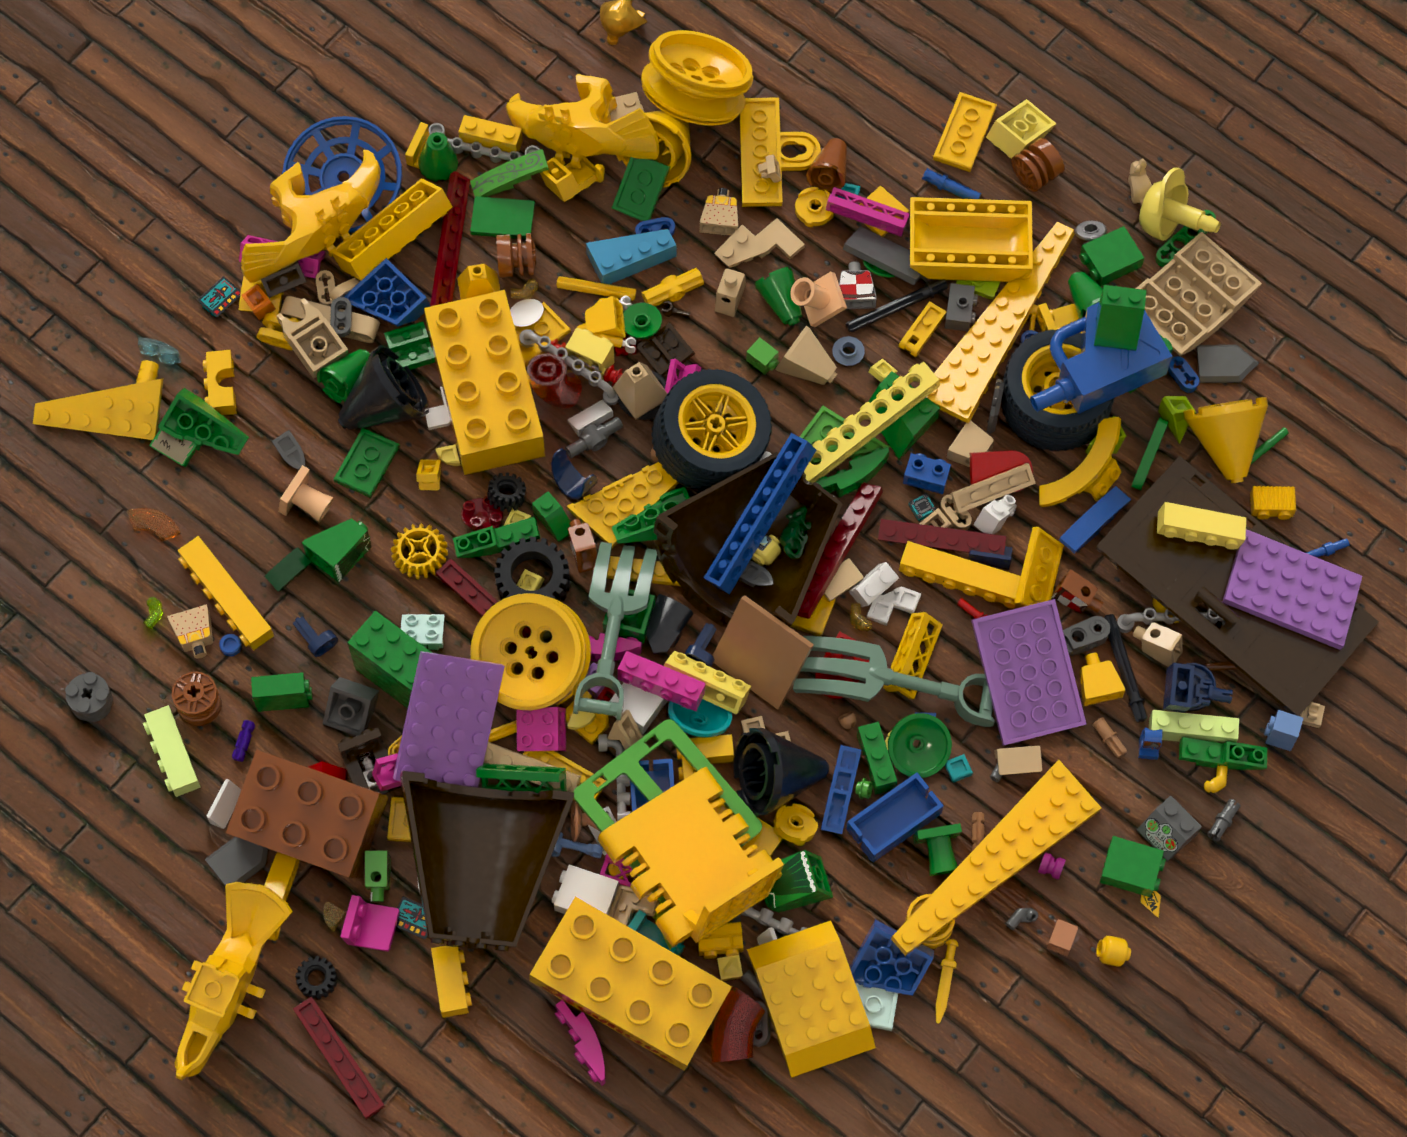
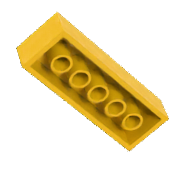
(391, 229)

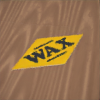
(1152, 903)

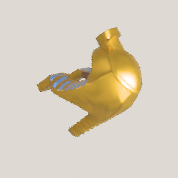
(619, 18)

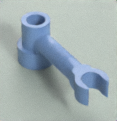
(590, 849)

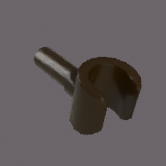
(669, 312)

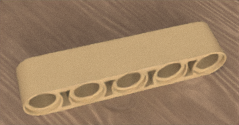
(363, 327)

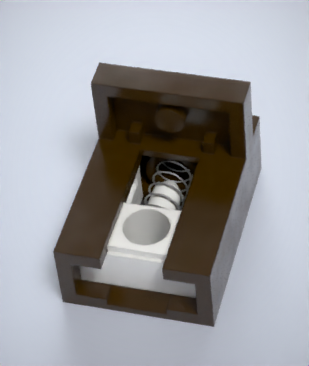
(360, 749)

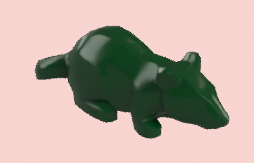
(793, 534)

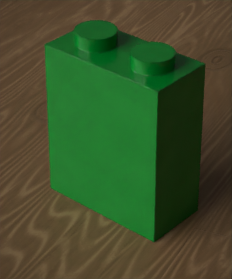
(1111, 256)
(281, 692)
(1132, 866)

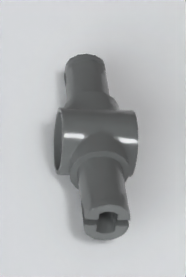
(594, 437)

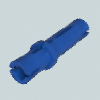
(949, 185)

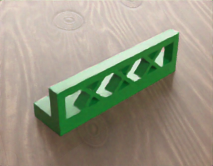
(521, 773)

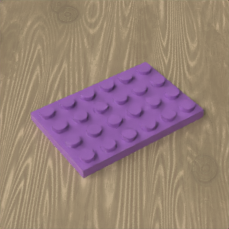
(1293, 589)
(1028, 672)
(449, 718)

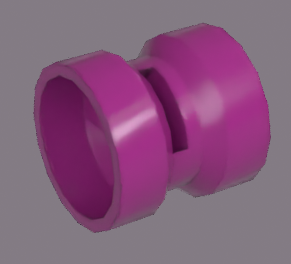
(1051, 865)

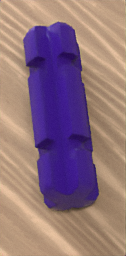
(243, 740)

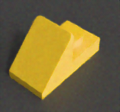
(429, 474)

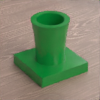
(939, 847)

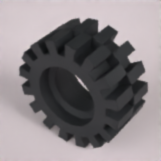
(509, 483)
(312, 965)

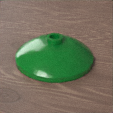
(933, 746)

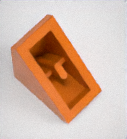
(258, 301)

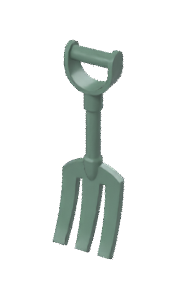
(616, 604)
(876, 674)

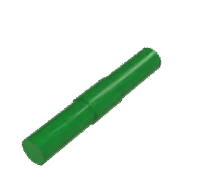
(1267, 445)

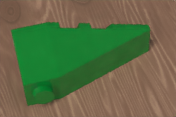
(199, 422)
(641, 526)

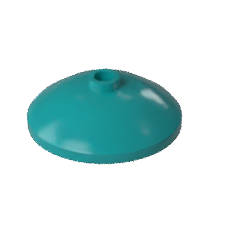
(705, 722)

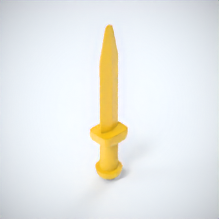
(947, 965)

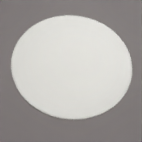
(526, 312)

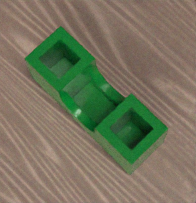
(877, 756)

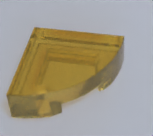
(332, 915)

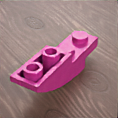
(623, 644)
(589, 1048)

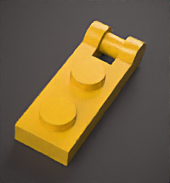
(922, 328)

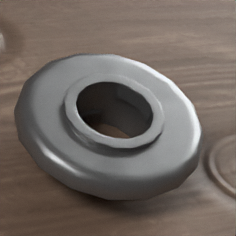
(1090, 230)

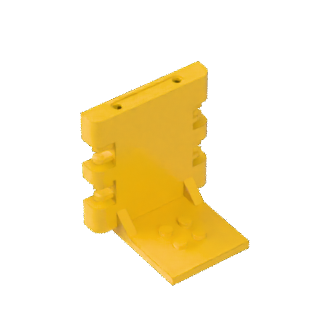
(692, 858)

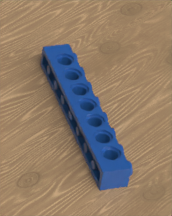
(760, 513)

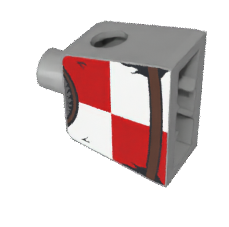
(857, 287)

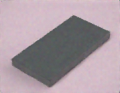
(882, 254)

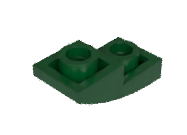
(288, 569)

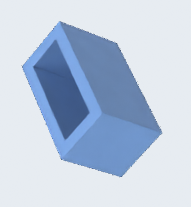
(1283, 730)

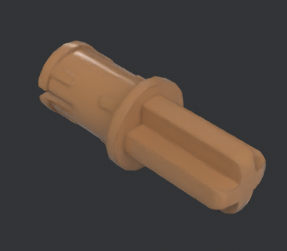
(1109, 737)

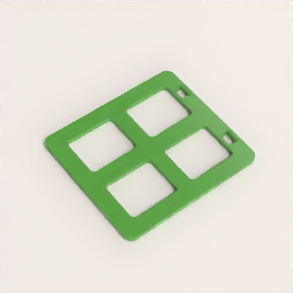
(628, 764)

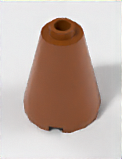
(829, 166)

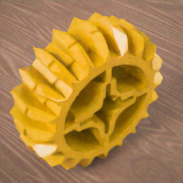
(427, 538)

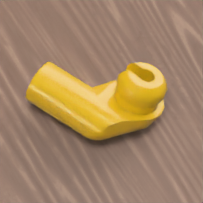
(1219, 782)

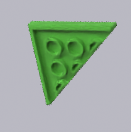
(827, 420)

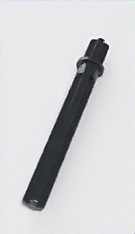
(923, 293)
(1136, 702)

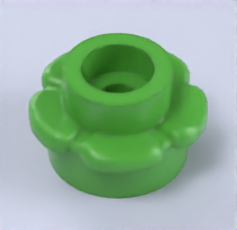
(864, 788)

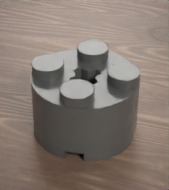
(83, 687)

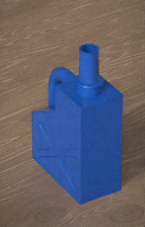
(1102, 371)

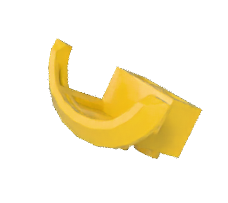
(569, 181)

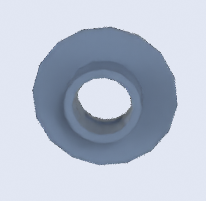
(848, 359)

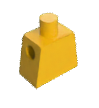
(1099, 681)

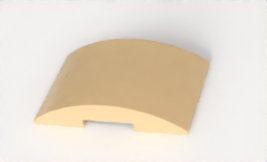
(1196, 293)

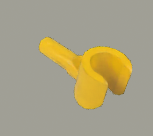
(1033, 314)

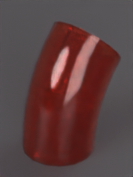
(553, 381)
(735, 1027)

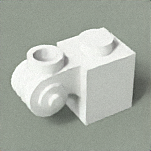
(995, 514)

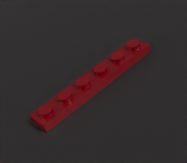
(941, 537)
(338, 1057)

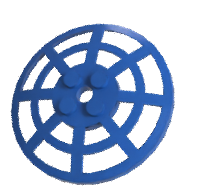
(344, 162)

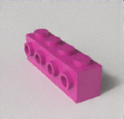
(661, 681)

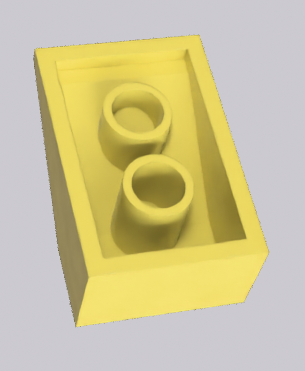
(1020, 128)

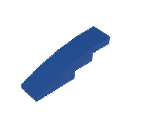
(1094, 519)
(841, 789)

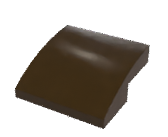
(284, 280)
(663, 347)

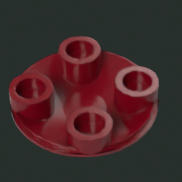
(480, 514)

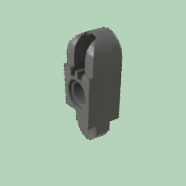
(1085, 631)

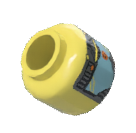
(767, 551)

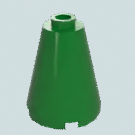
(437, 158)
(1084, 292)
(777, 293)
(342, 374)

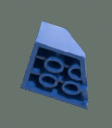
(388, 295)
(885, 967)

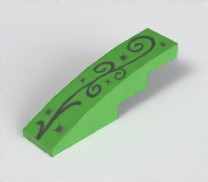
(509, 173)

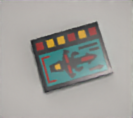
(219, 296)
(412, 918)

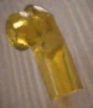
(526, 291)
(857, 619)

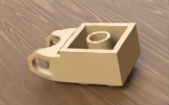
(312, 332)

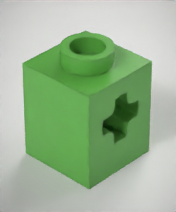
(762, 356)

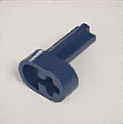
(317, 644)
(697, 650)

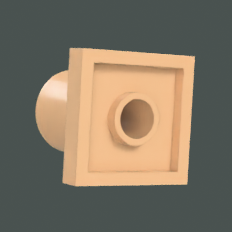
(820, 298)
(305, 497)

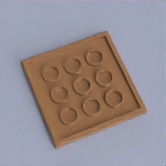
(762, 652)

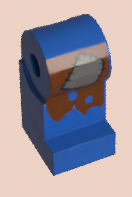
(1150, 743)

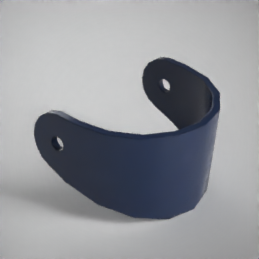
(568, 478)

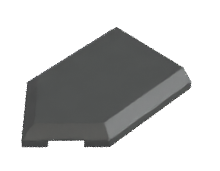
(1223, 363)
(995, 406)
(237, 860)

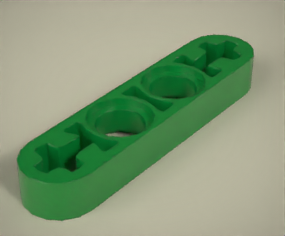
(1182, 236)
(1150, 453)

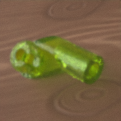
(155, 610)

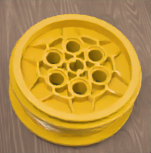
(696, 77)
(505, 624)

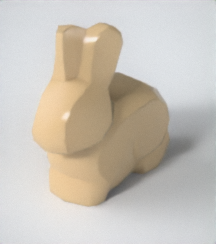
(1138, 181)

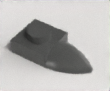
(290, 449)
(756, 575)

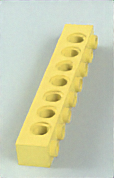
(879, 422)

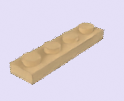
(993, 488)

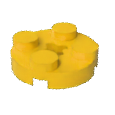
(810, 216)
(796, 834)

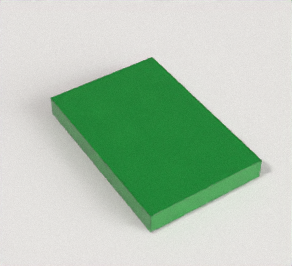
(640, 188)
(502, 217)
(366, 462)

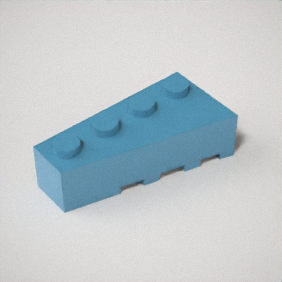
(630, 254)

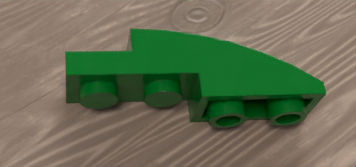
(860, 470)
(493, 541)
(1229, 754)

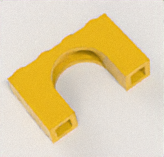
(717, 750)

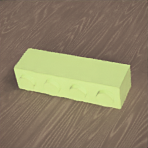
(1196, 726)
(171, 751)

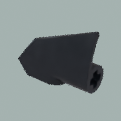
(667, 623)

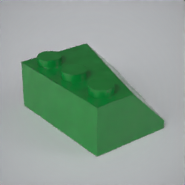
(909, 427)

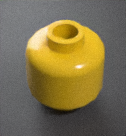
(1113, 951)

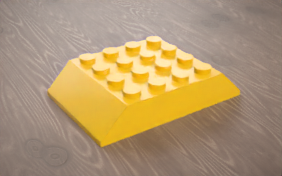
(971, 239)
(811, 998)

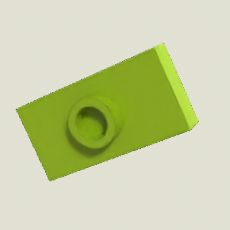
(983, 288)

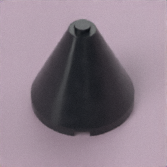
(383, 394)
(773, 770)

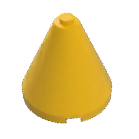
(673, 145)
(1229, 433)

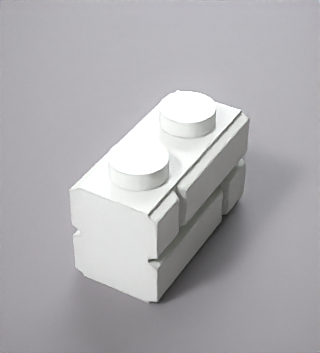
(873, 584)

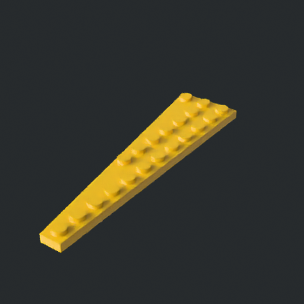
(977, 356)
(1032, 827)

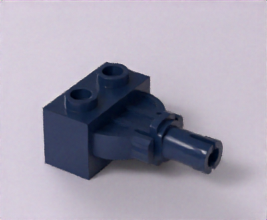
(1189, 689)

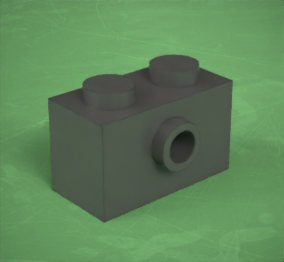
(959, 307)

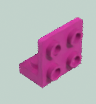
(541, 729)
(369, 925)

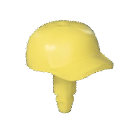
(1167, 207)

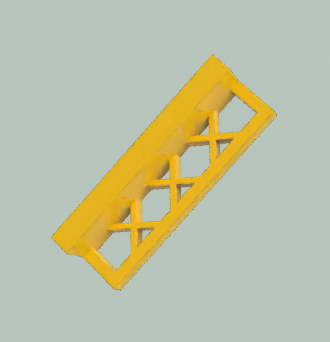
(910, 650)

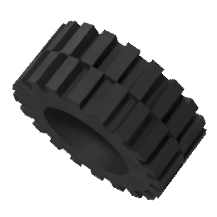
(533, 550)

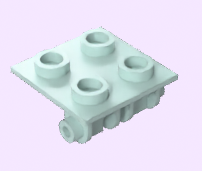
(425, 629)

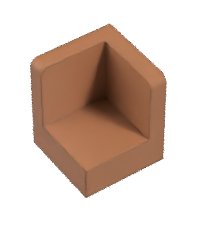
(1062, 937)

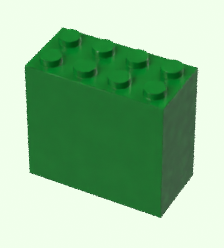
(386, 656)

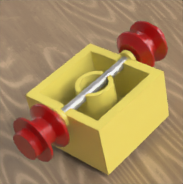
(594, 352)

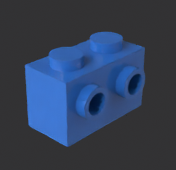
(927, 473)

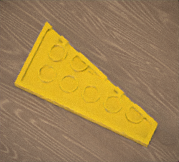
(115, 411)
(622, 499)

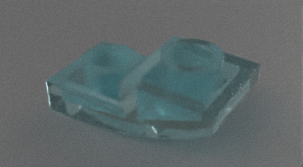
(166, 353)

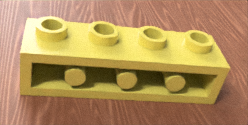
(1201, 525)
(719, 688)

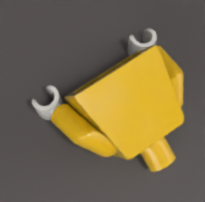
(607, 321)

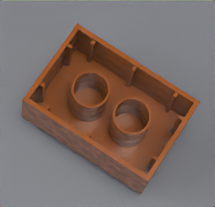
(307, 814)

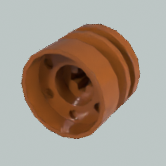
(1037, 164)
(515, 255)
(198, 709)

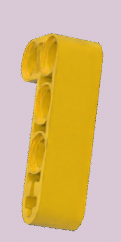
(281, 879)

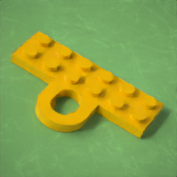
(762, 137)

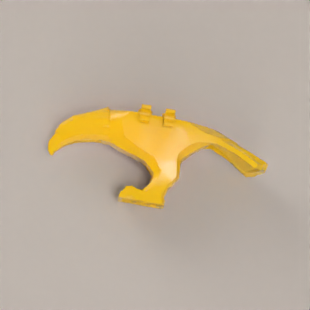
(586, 125)
(313, 218)
(226, 976)

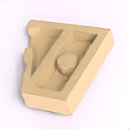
(741, 247)

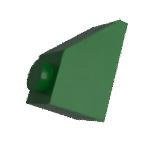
(552, 516)

